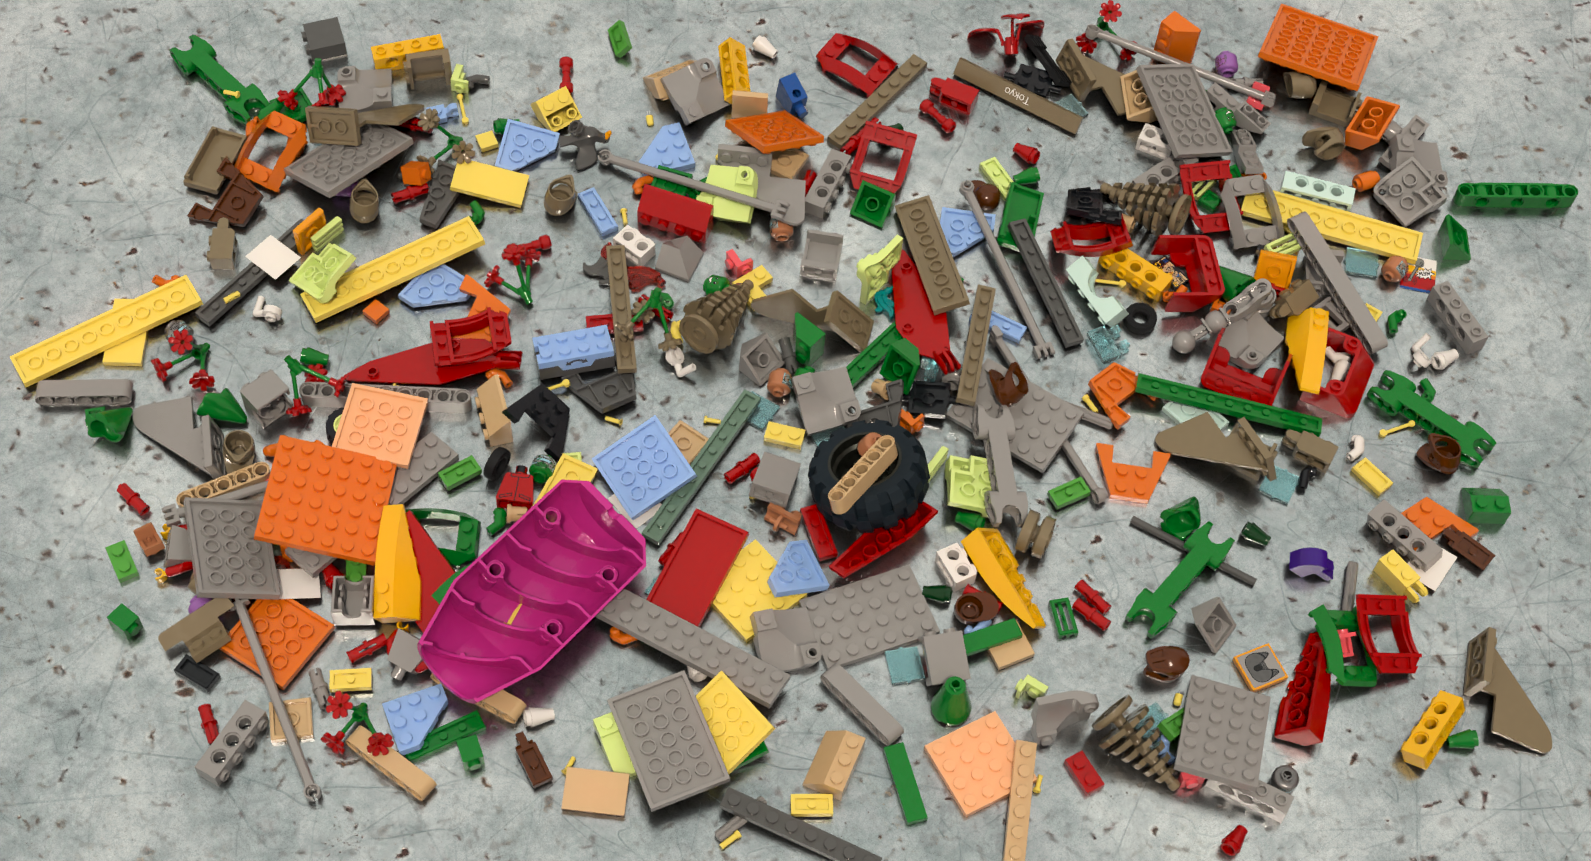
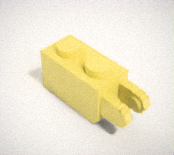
(1400, 576)

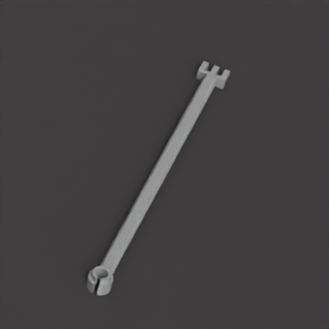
(1093, 31)
(695, 184)
(1040, 346)
(1098, 494)
(173, 514)
(276, 699)

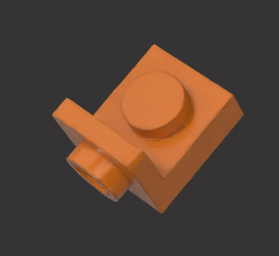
(911, 424)

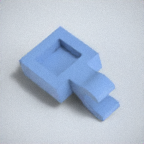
(444, 113)

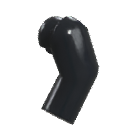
(1304, 476)

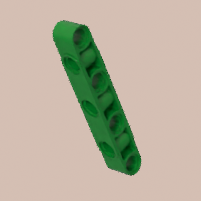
(1515, 195)

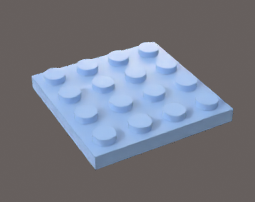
(644, 467)

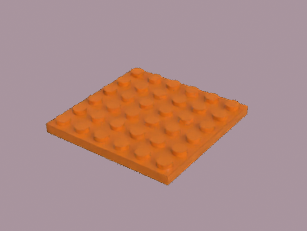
(1318, 47)
(325, 500)

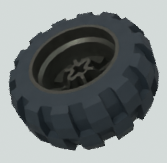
(889, 497)

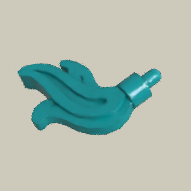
(883, 303)

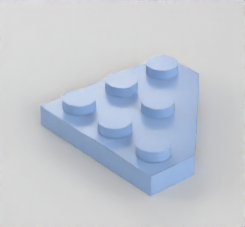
(524, 145)
(669, 150)
(962, 228)
(434, 288)
(797, 571)
(414, 717)

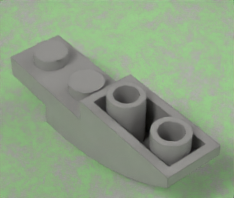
(1244, 113)
(1245, 152)

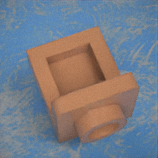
(148, 539)

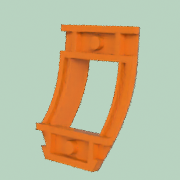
(263, 175)

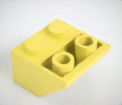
(556, 110)

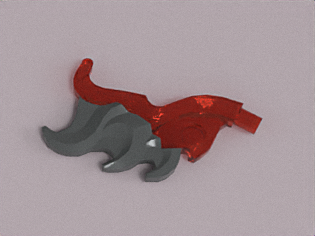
(636, 275)

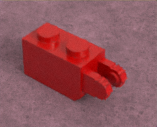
(955, 94)

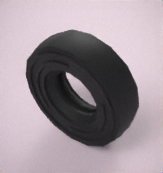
(1140, 328)
(497, 463)

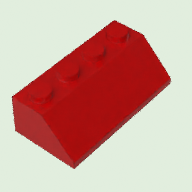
(675, 213)

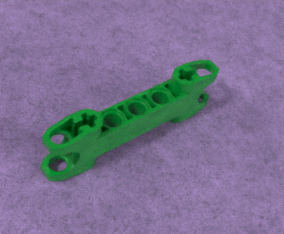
(201, 60)
(1403, 399)
(1159, 604)

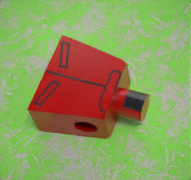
(516, 489)

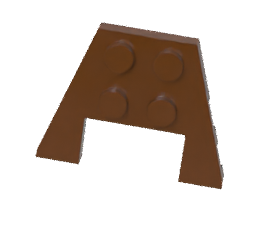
(236, 202)

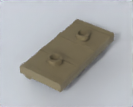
(203, 170)

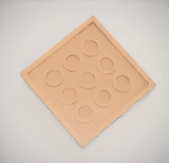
(381, 424)
(975, 763)

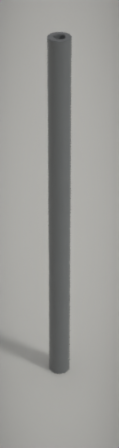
(1179, 543)

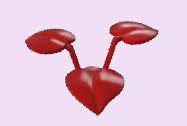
(1011, 43)

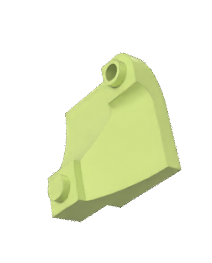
(731, 179)
(875, 268)
(322, 271)
(967, 483)
(613, 744)

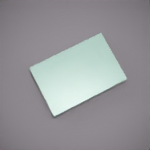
(1181, 412)

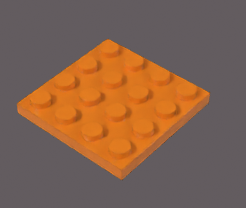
(774, 131)
(287, 636)

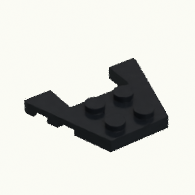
(1089, 204)
(547, 412)

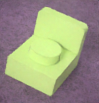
(458, 80)
(1032, 687)

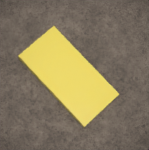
(490, 183)
(128, 352)

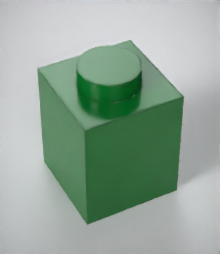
(124, 621)
(470, 753)

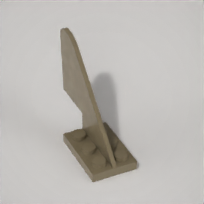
(1090, 75)
(343, 125)
(838, 317)
(1204, 440)
(1513, 712)

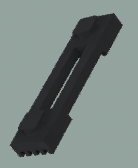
(1038, 47)

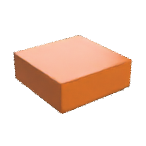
(376, 311)

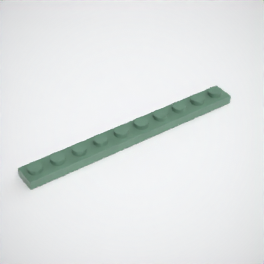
(702, 466)

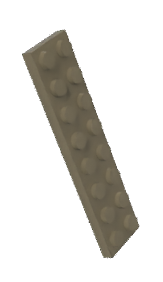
(932, 255)

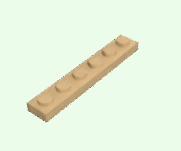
(1019, 801)

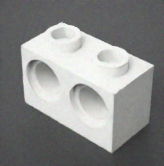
(1153, 142)
(638, 248)
(951, 568)

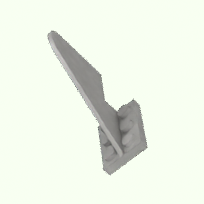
(768, 187)
(173, 427)

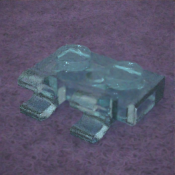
(1104, 345)

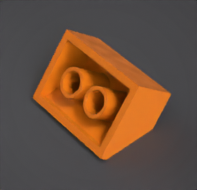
(1177, 37)
(1370, 123)

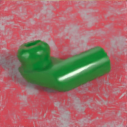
(478, 213)
(666, 300)
(1395, 318)
(1429, 391)
(499, 521)

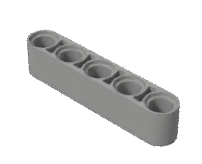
(84, 392)
(862, 704)

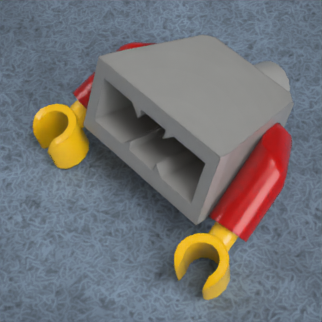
(177, 552)
(404, 653)

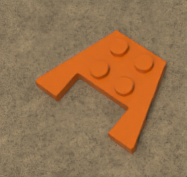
(483, 300)
(1112, 388)
(1130, 481)
(1434, 519)

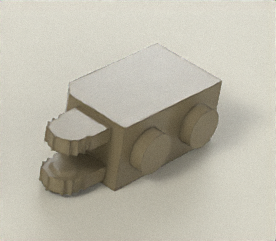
(222, 246)
(1294, 300)
(1310, 449)

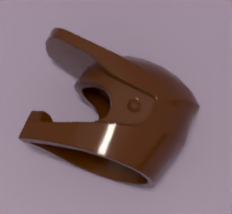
(1004, 387)
(1440, 458)
(1167, 661)

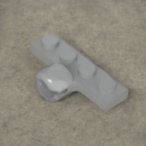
(1414, 127)

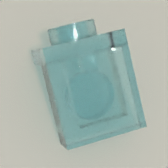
(931, 368)

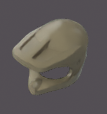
(1302, 85)
(1326, 141)
(562, 197)
(364, 205)
(238, 450)

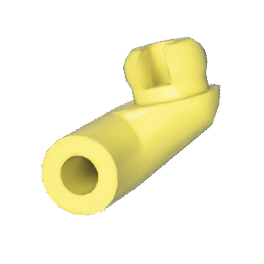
(675, 330)

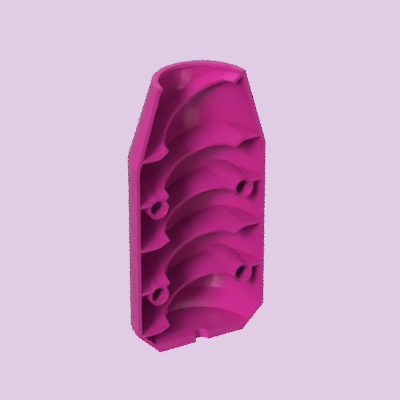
(558, 563)

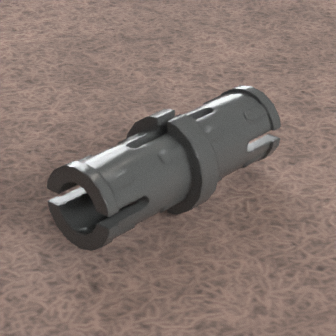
(788, 355)

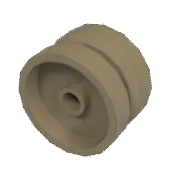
(1035, 534)

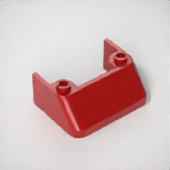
(1202, 268)
(1239, 383)
(1345, 396)

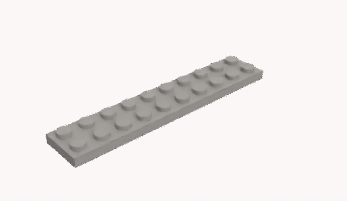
(428, 459)
(694, 646)

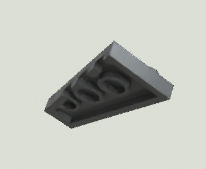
(440, 196)

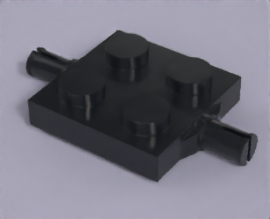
(1034, 80)
(929, 399)

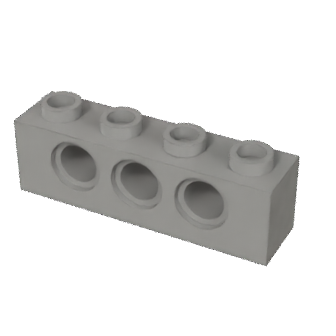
(1165, 171)
(827, 183)
(1457, 317)
(1401, 525)
(245, 715)
(1266, 800)

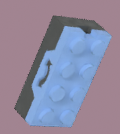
(573, 352)

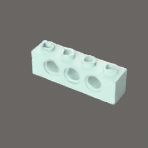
(1318, 190)

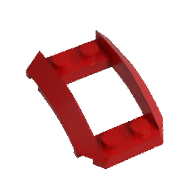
(874, 77)
(886, 136)
(1206, 172)
(1064, 237)
(442, 332)
(1392, 606)

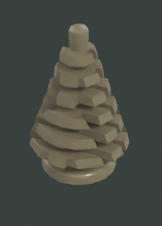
(1152, 205)
(714, 318)
(1129, 732)

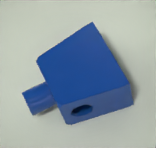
(792, 95)

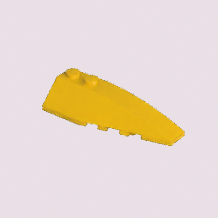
(1307, 343)
(999, 570)
(396, 572)

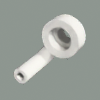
(270, 312)
(1420, 357)
(675, 358)

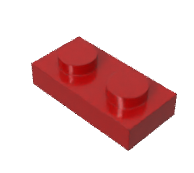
(1084, 773)

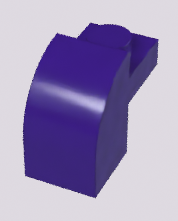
(1311, 561)

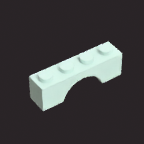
(1084, 275)

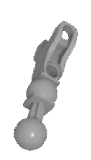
(1247, 302)

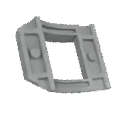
(1250, 237)

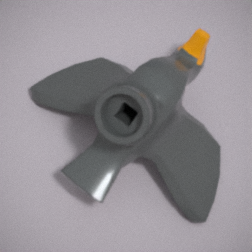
(585, 139)

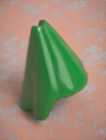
(222, 407)
(109, 423)
(1182, 518)

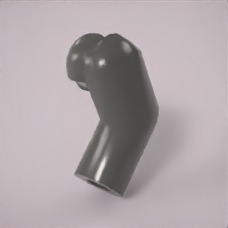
(481, 79)

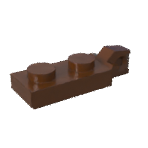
(1469, 548)
(532, 761)

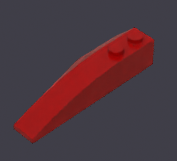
(873, 545)
(1306, 706)

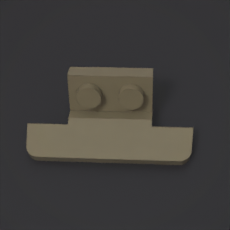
(200, 630)

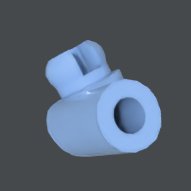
(980, 625)
(1167, 744)

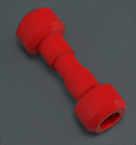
(566, 65)
(927, 107)
(543, 242)

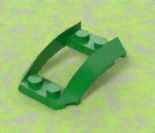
(467, 534)
(1327, 625)

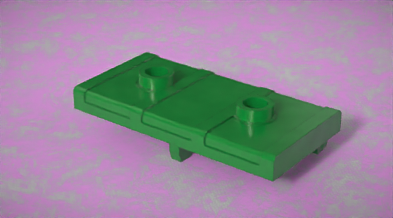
(1019, 204)

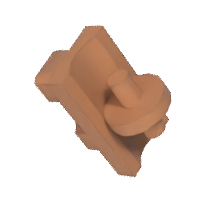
(783, 519)

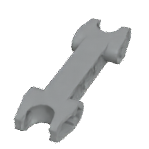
(1004, 494)

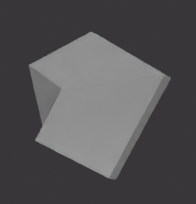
(679, 258)
(759, 358)
(1213, 622)

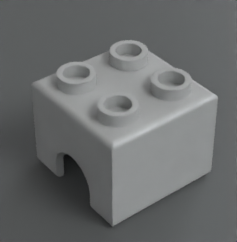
(266, 398)
(352, 601)

